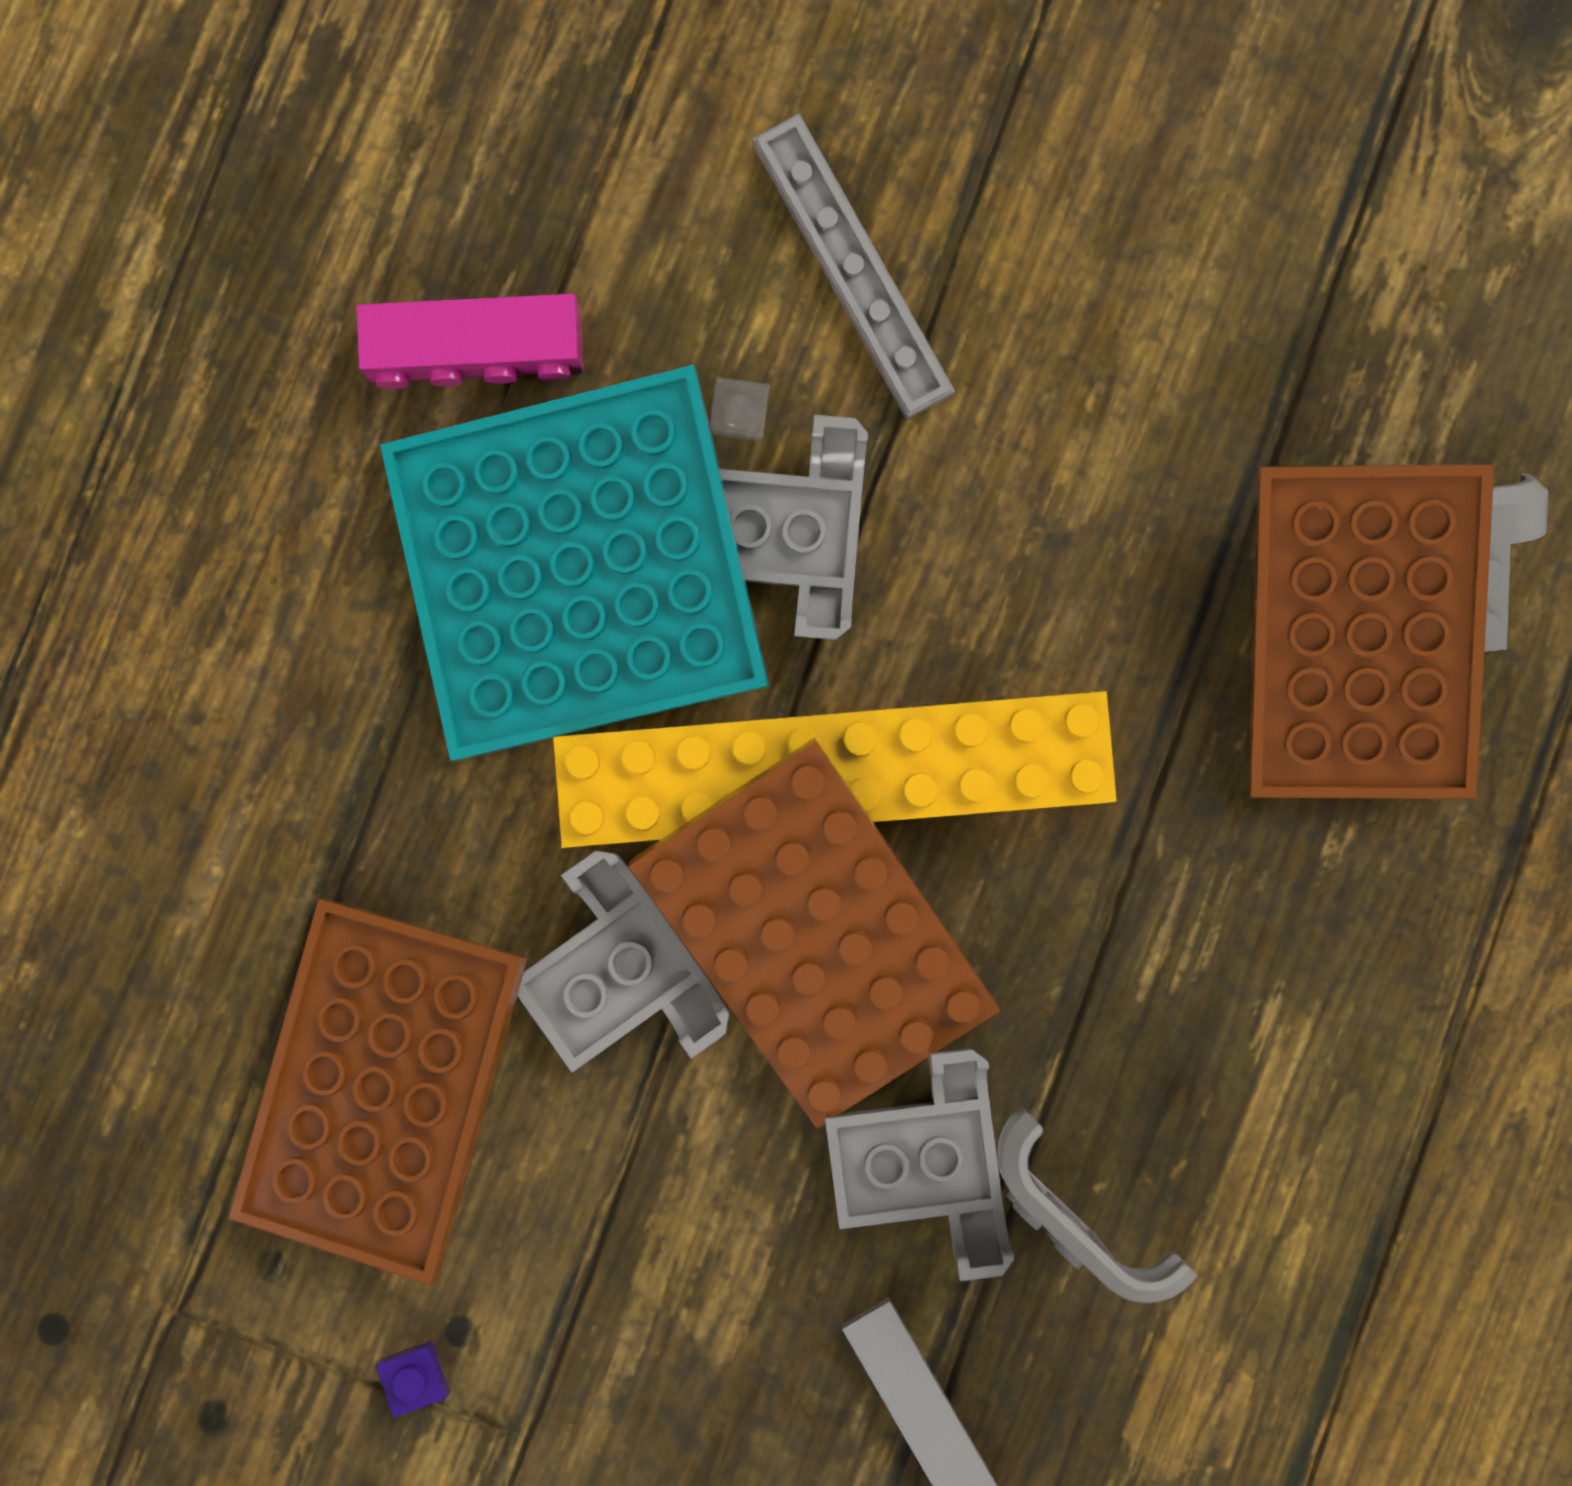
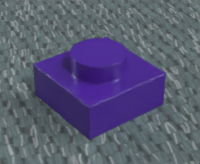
(412, 1379)

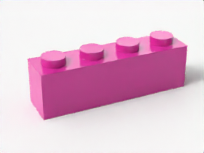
(470, 339)

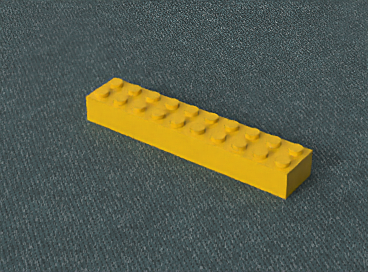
(892, 760)

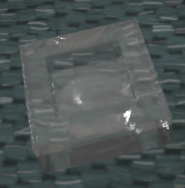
(739, 409)

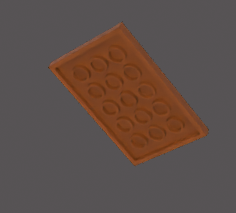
(1369, 630)
(814, 933)
(378, 1090)

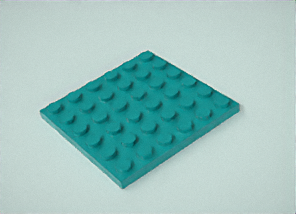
(574, 564)

